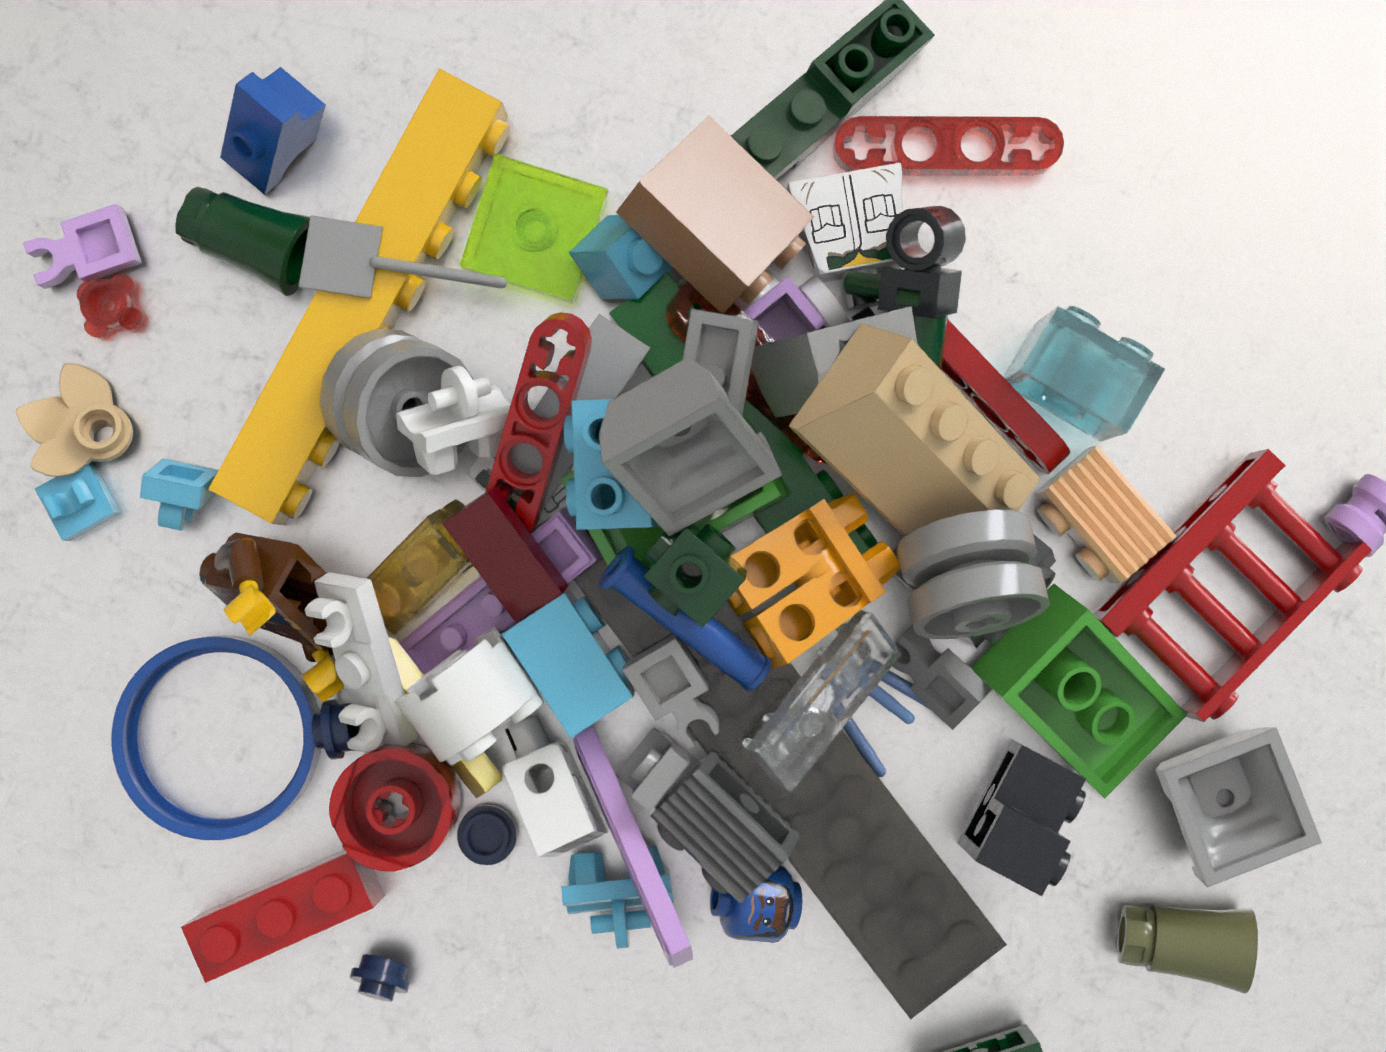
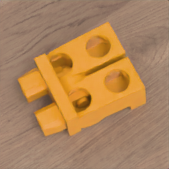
(827, 572)

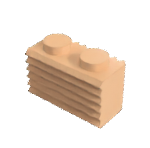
(1102, 516)

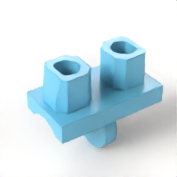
(592, 893)

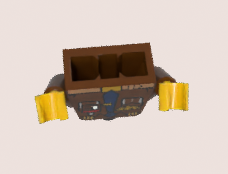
(268, 588)

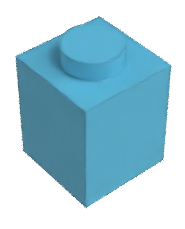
(618, 260)

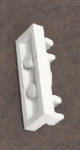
(362, 660)

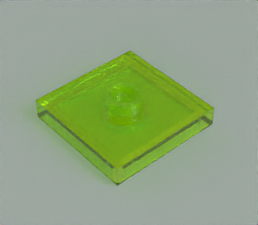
(529, 226)

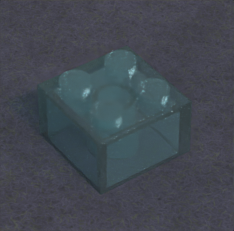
(1084, 373)

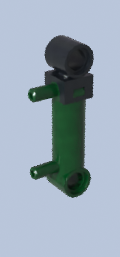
(918, 275)

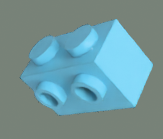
(594, 492)

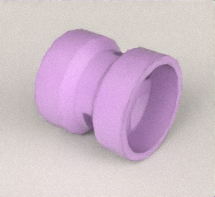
(1363, 514)

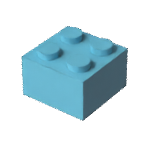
(571, 661)

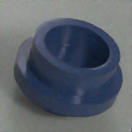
(330, 732)
(487, 835)
(380, 977)

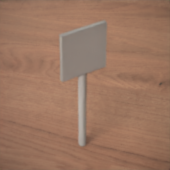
(345, 257)

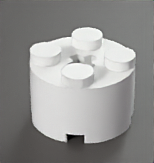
(469, 697)

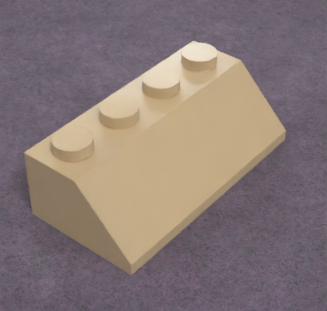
(909, 435)

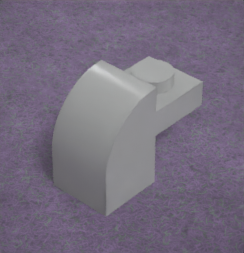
(655, 768)

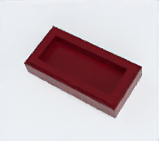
(505, 554)

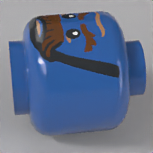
(764, 913)

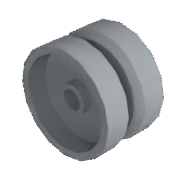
(374, 381)
(972, 574)

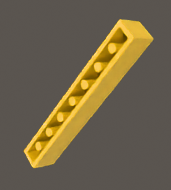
(414, 203)

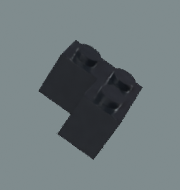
(1021, 819)

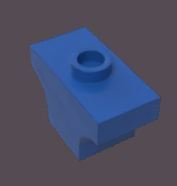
(269, 127)

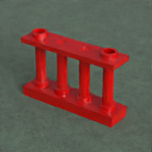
(1211, 528)

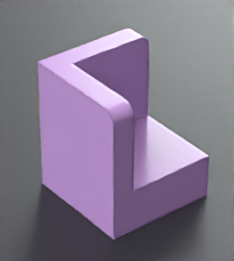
(785, 312)

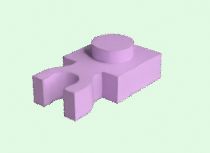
(92, 246)

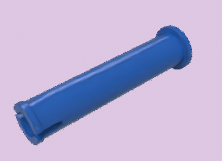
(712, 641)

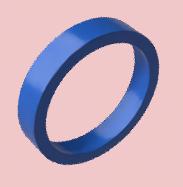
(129, 758)

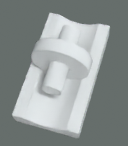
(455, 415)

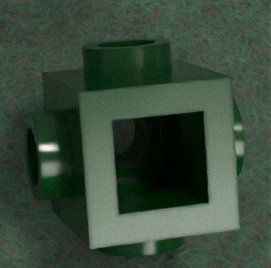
(695, 595)

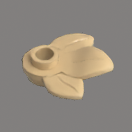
(69, 422)

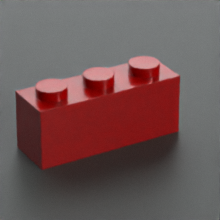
(281, 914)

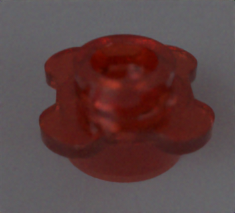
(92, 302)

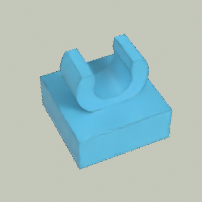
(179, 488)
(78, 502)

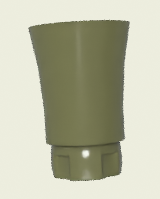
(1191, 943)

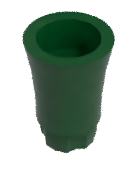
(246, 236)

